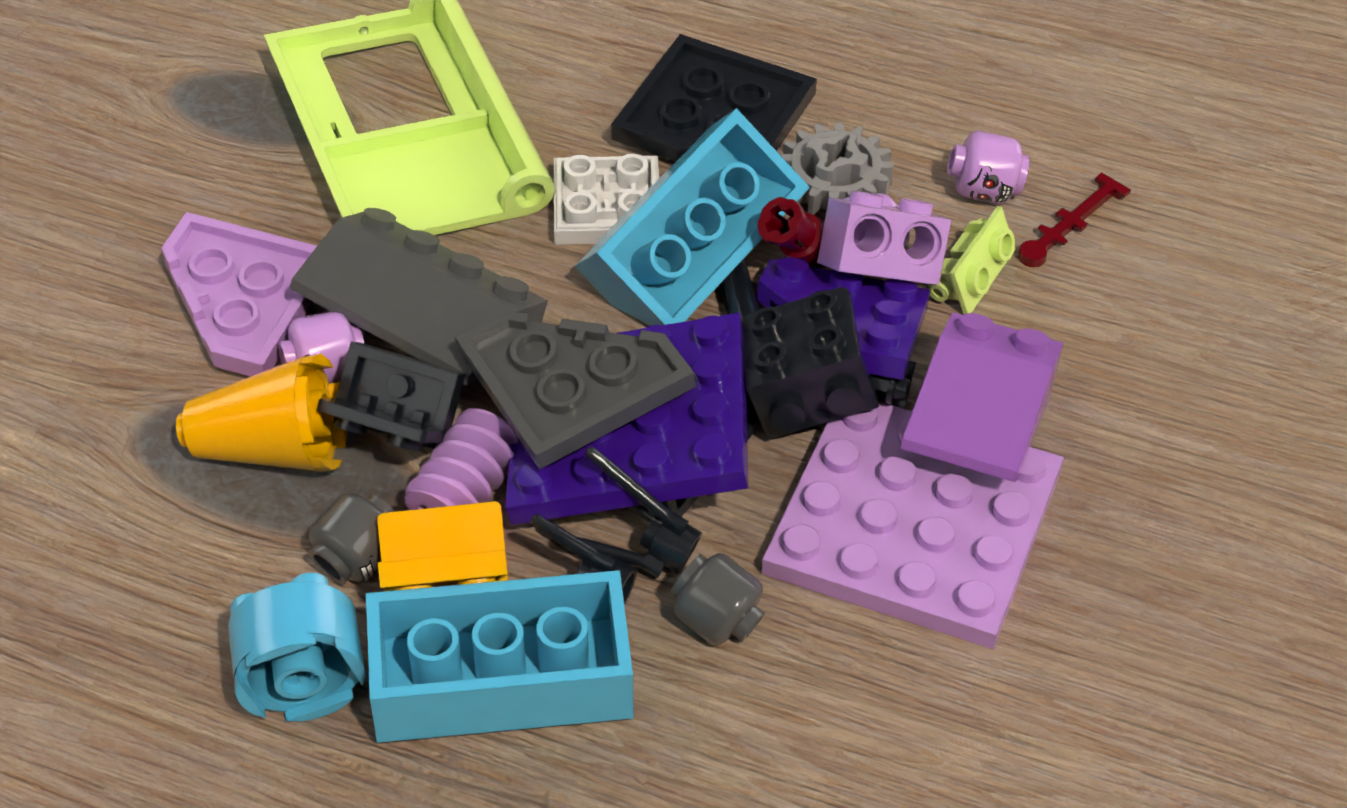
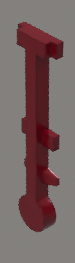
(1034, 253)

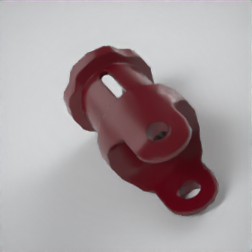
(787, 232)

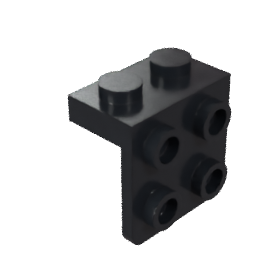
(806, 363)

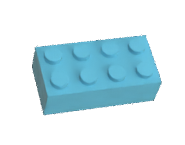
(498, 656)

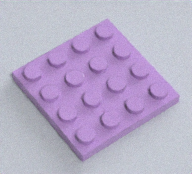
(910, 528)

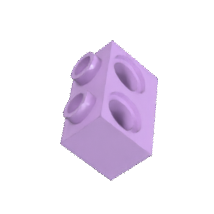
(882, 248)

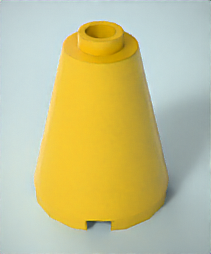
(267, 419)

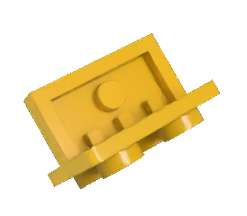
(442, 546)

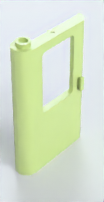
(426, 172)

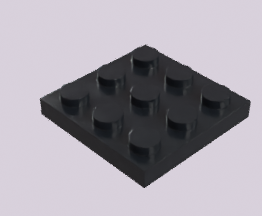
(701, 85)

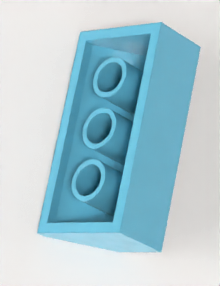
(691, 224)

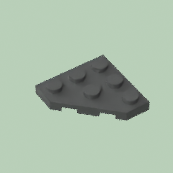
(571, 378)

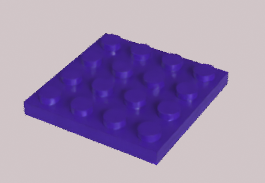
(673, 451)

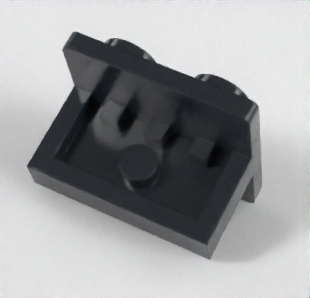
(395, 397)

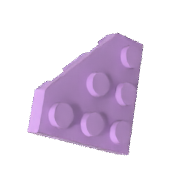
(237, 289)

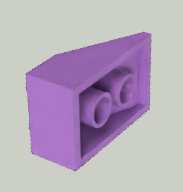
(983, 396)

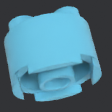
(295, 649)

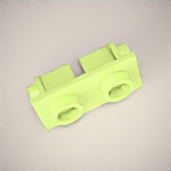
(975, 261)

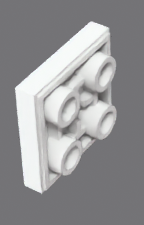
(597, 193)

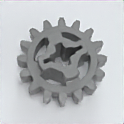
(837, 164)

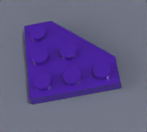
(885, 311)

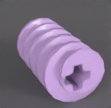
(465, 464)

